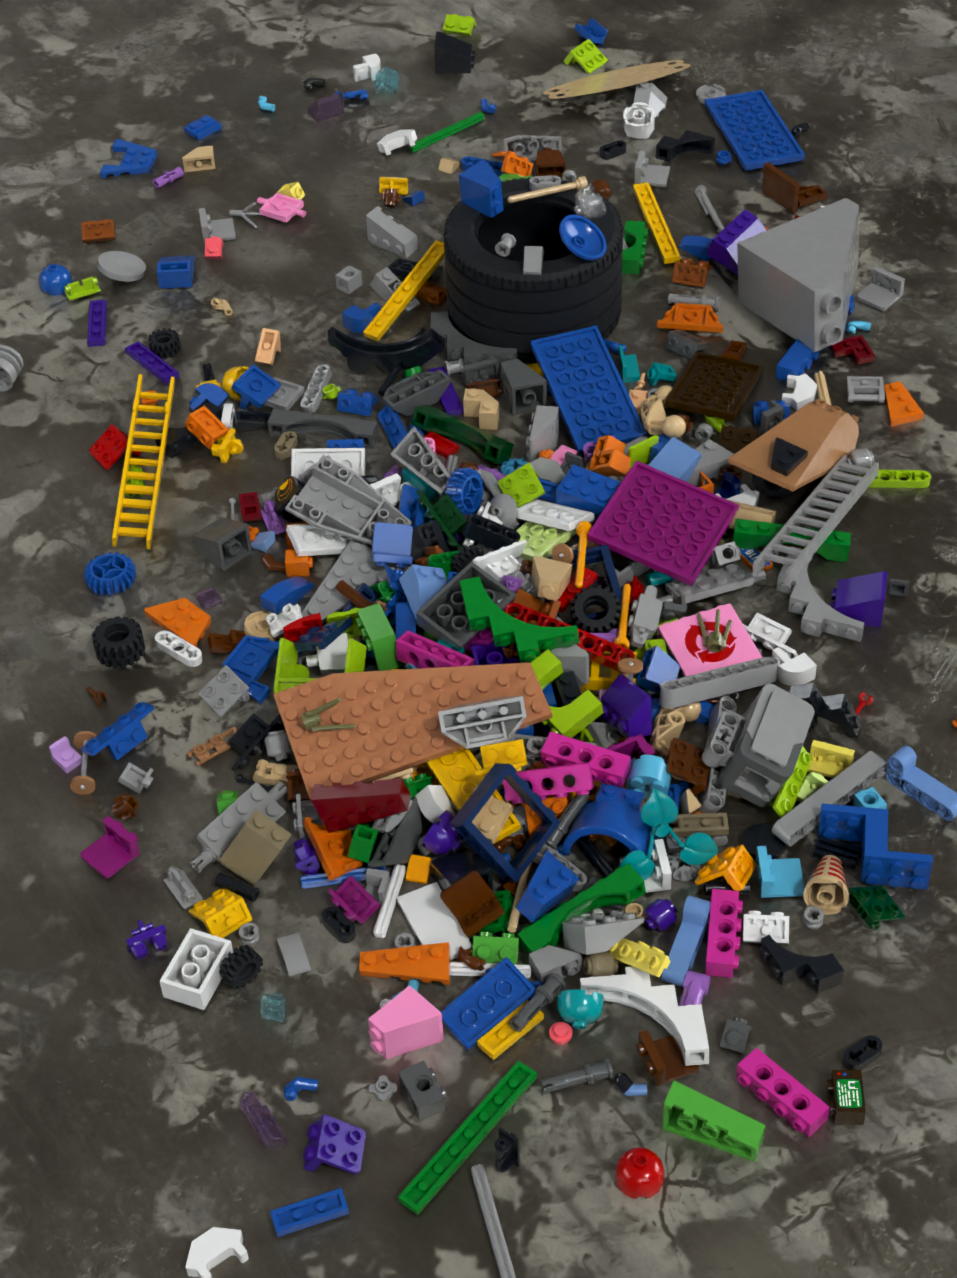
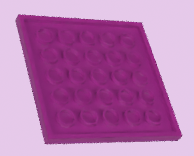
(663, 522)

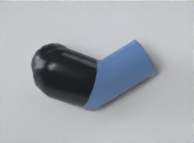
(627, 1087)

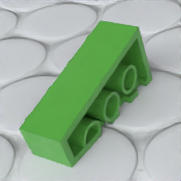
(711, 1122)

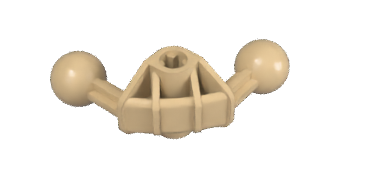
(655, 418)
(669, 725)

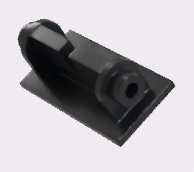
(507, 1150)

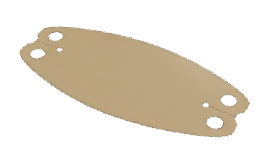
(616, 79)

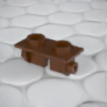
(491, 386)

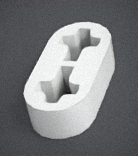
(228, 415)

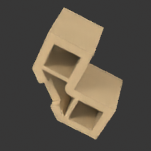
(482, 405)

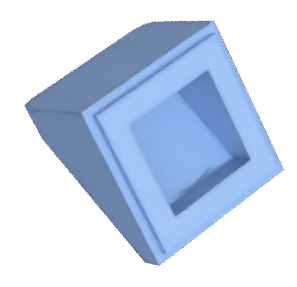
(263, 541)

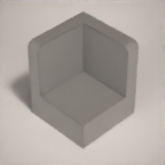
(377, 883)

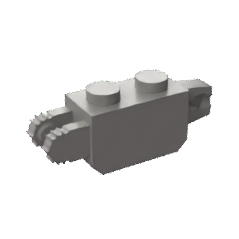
(645, 617)

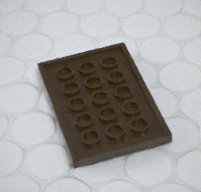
(714, 386)

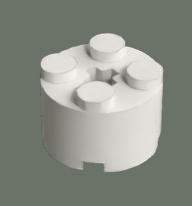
(638, 121)

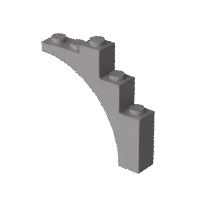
(817, 615)

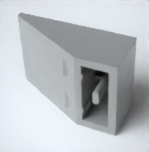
(543, 431)
(599, 931)

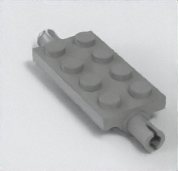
(712, 583)
(226, 826)

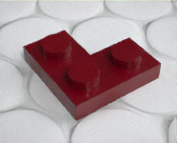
(856, 346)

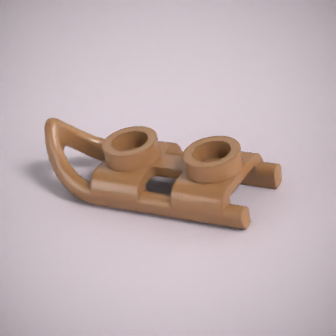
(217, 741)

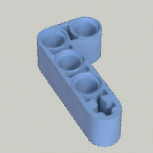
(919, 785)
(688, 940)

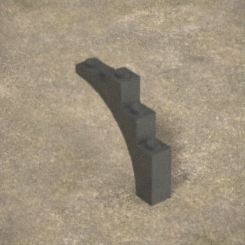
(462, 347)

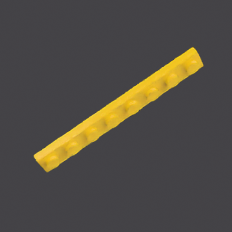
(656, 223)
(405, 292)

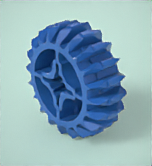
(466, 490)
(110, 573)

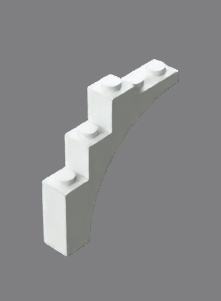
(661, 1004)

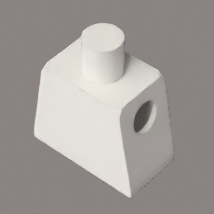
(332, 658)

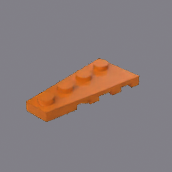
(420, 962)

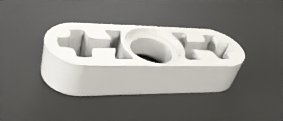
(182, 655)

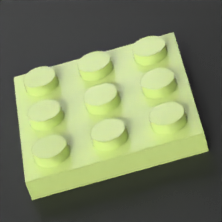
(541, 539)

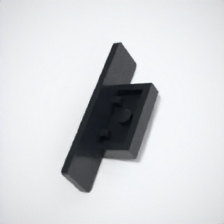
(249, 737)

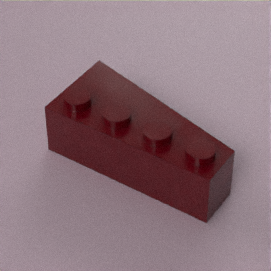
(360, 802)

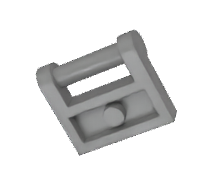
(865, 384)

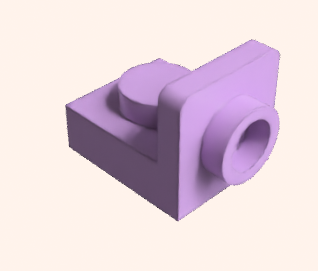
(65, 755)

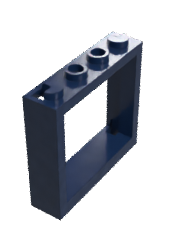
(595, 555)
(463, 822)

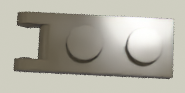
(706, 823)

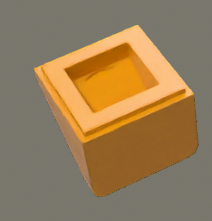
(418, 869)

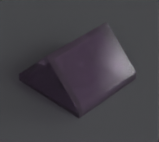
(327, 107)

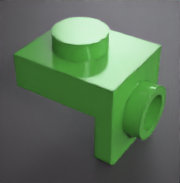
(225, 799)

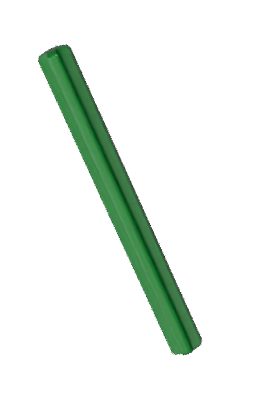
(446, 132)

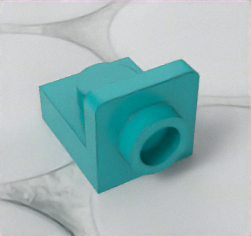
(662, 372)

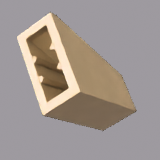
(550, 577)

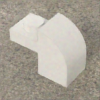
(368, 69)
(795, 670)
(434, 801)

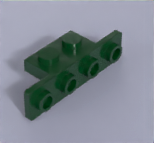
(448, 516)

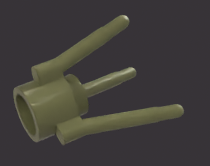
(715, 641)
(312, 719)

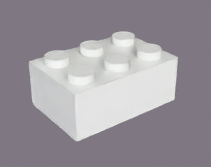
(195, 969)

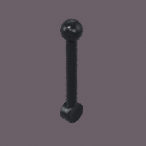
(239, 778)

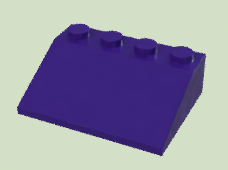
(724, 245)

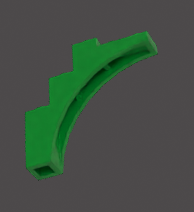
(507, 630)

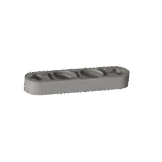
(314, 393)

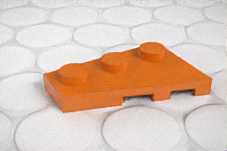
(901, 405)

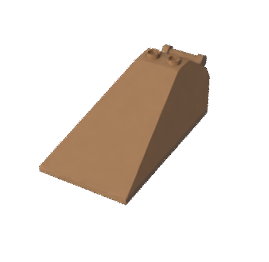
(815, 427)

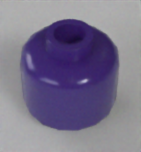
(660, 915)

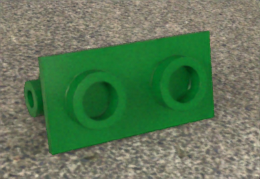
(383, 590)
(418, 784)

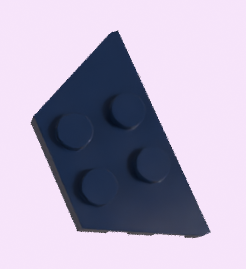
(322, 635)

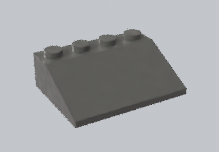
(445, 613)

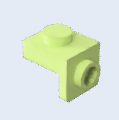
(810, 785)

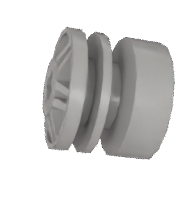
(10, 367)

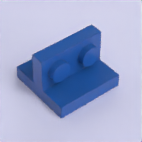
(255, 387)

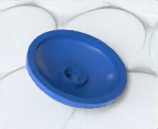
(582, 237)

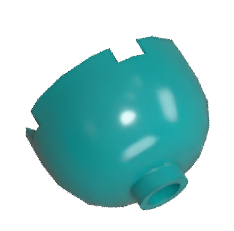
(580, 1008)

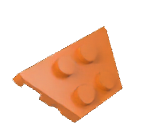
(691, 317)
(181, 619)
(332, 849)

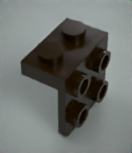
(736, 438)

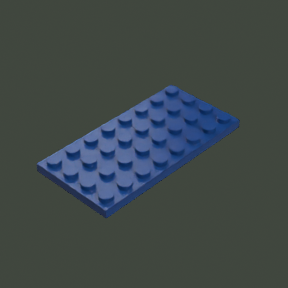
(754, 129)
(587, 387)

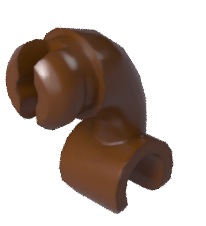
(510, 840)
(471, 961)

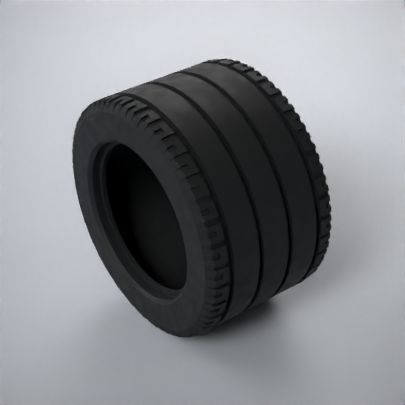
(509, 309)

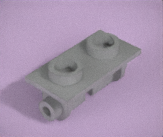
(182, 888)

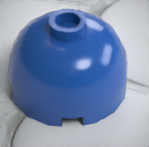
(54, 278)

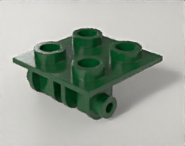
(874, 905)

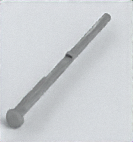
(700, 192)

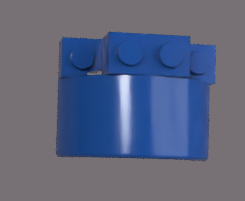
(615, 815)

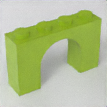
(570, 718)

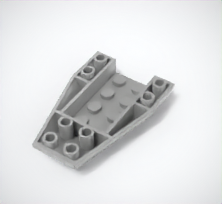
(343, 503)

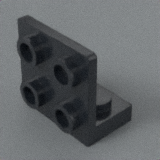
(426, 535)

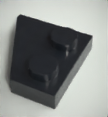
(786, 457)

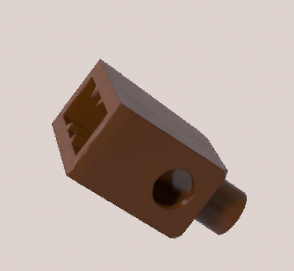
(550, 163)

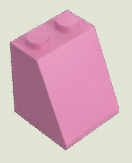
(405, 1025)

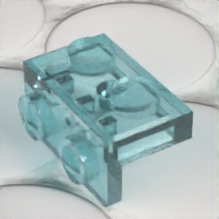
(387, 79)

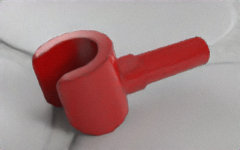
(862, 703)

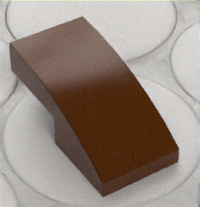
(225, 643)

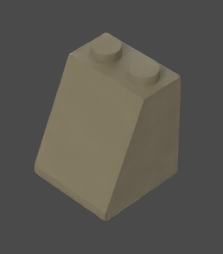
(255, 847)

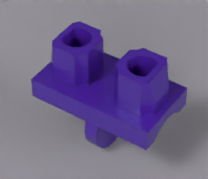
(305, 857)
(146, 935)

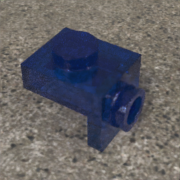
(730, 486)

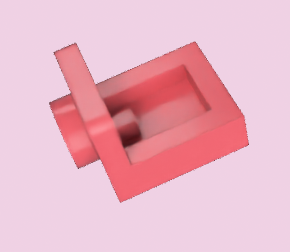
(213, 247)

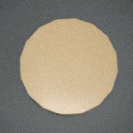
(257, 626)

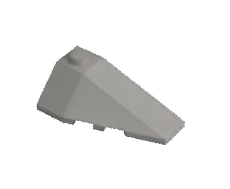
(529, 145)

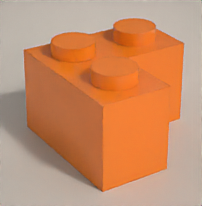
(609, 457)

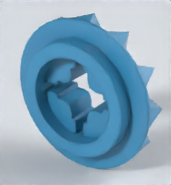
(507, 466)

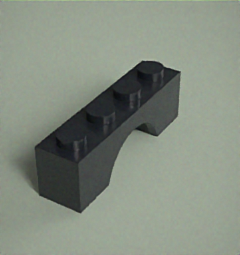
(181, 438)

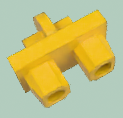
(396, 183)
(228, 446)

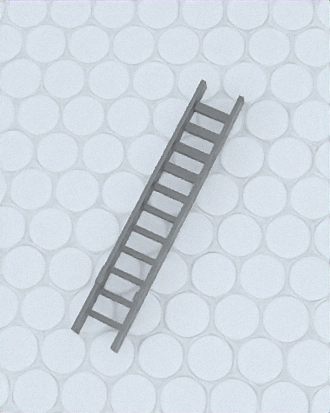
(776, 545)

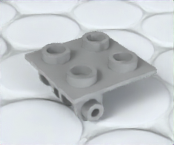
(224, 691)

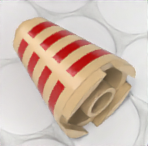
(827, 886)

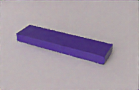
(97, 323)
(151, 362)
(449, 399)

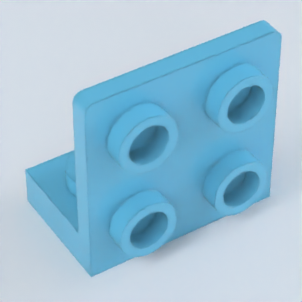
(778, 876)

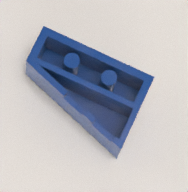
(546, 888)

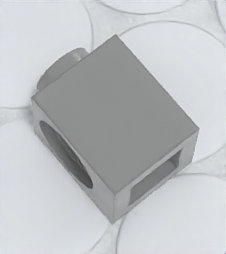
(348, 279)
(719, 560)

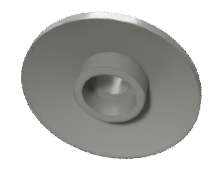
(504, 508)

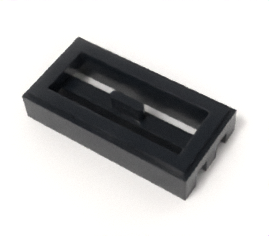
(838, 849)

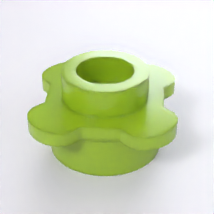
(330, 391)

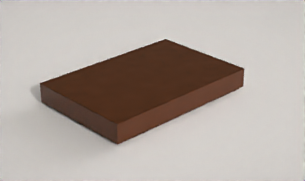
(780, 187)

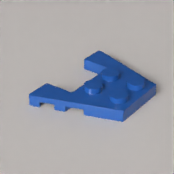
(135, 160)
(250, 661)

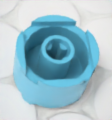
(647, 774)

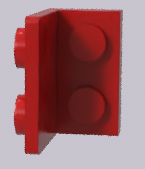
(110, 447)

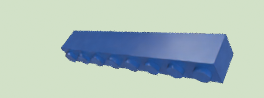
(799, 357)

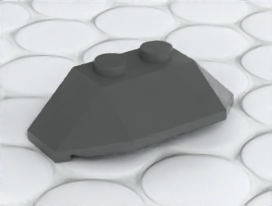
(416, 391)
(398, 843)

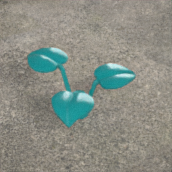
(657, 813)

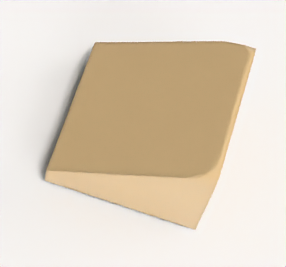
(448, 165)
(688, 803)

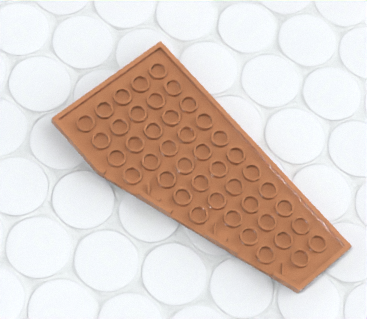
(393, 717)

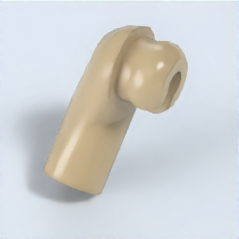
(223, 305)

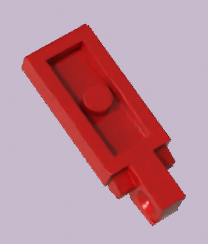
(570, 591)

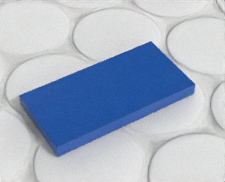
(487, 1003)

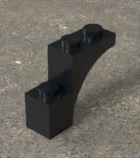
(689, 142)
(833, 708)
(820, 971)

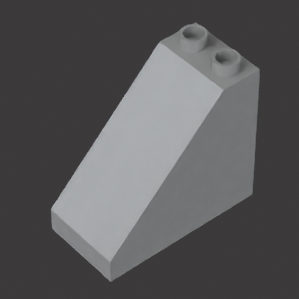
(803, 273)

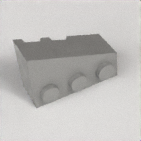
(389, 235)
(712, 460)

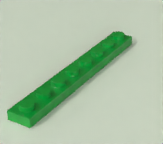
(467, 1138)

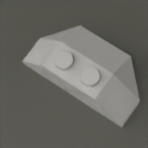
(483, 721)

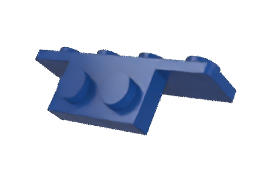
(410, 505)
(122, 734)

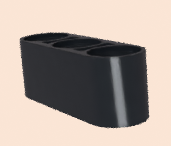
(489, 532)

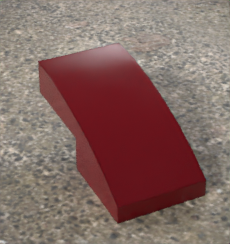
(250, 507)

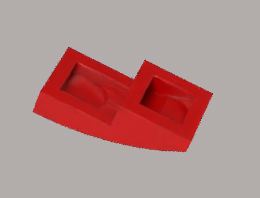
(298, 627)

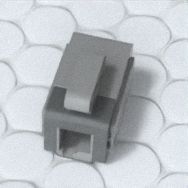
(761, 745)

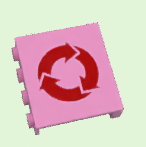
(686, 641)

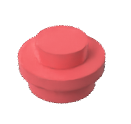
(560, 1033)

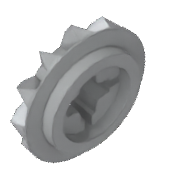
(683, 873)

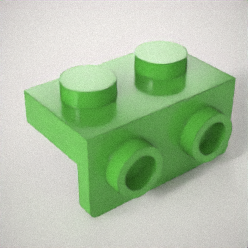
(496, 948)

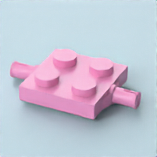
(281, 207)

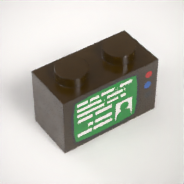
(847, 1097)

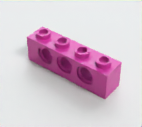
(427, 653)
(579, 751)
(581, 772)
(722, 933)
(777, 1081)

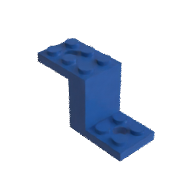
(877, 863)

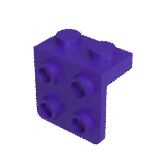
(334, 1144)

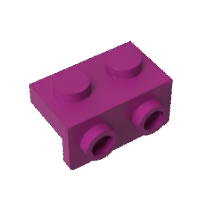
(355, 900)

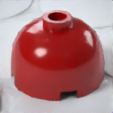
(639, 1173)

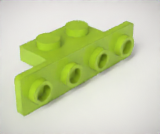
(787, 796)

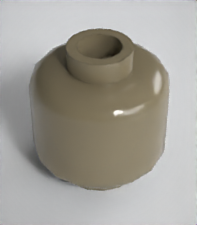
(600, 964)

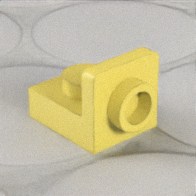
(292, 190)

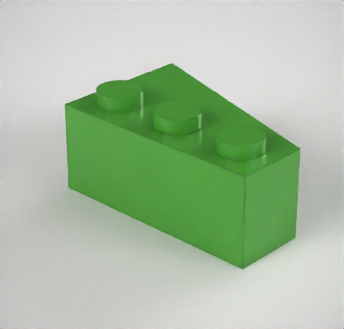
(378, 636)

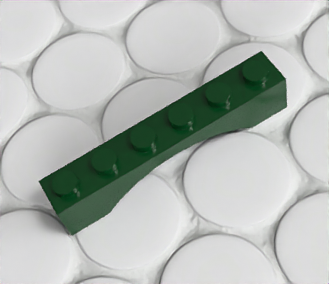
(486, 444)

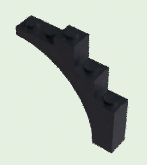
(387, 355)

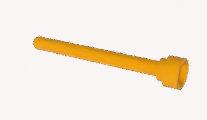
(582, 531)
(621, 640)

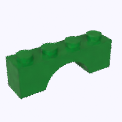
(636, 237)
(363, 842)

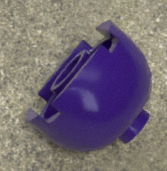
(442, 835)

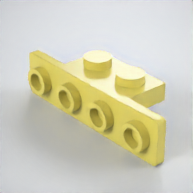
(829, 759)
(640, 956)

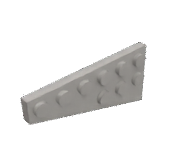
(354, 568)

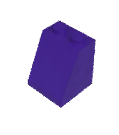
(861, 598)

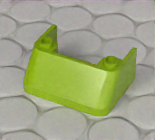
(292, 674)

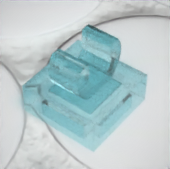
(273, 1007)

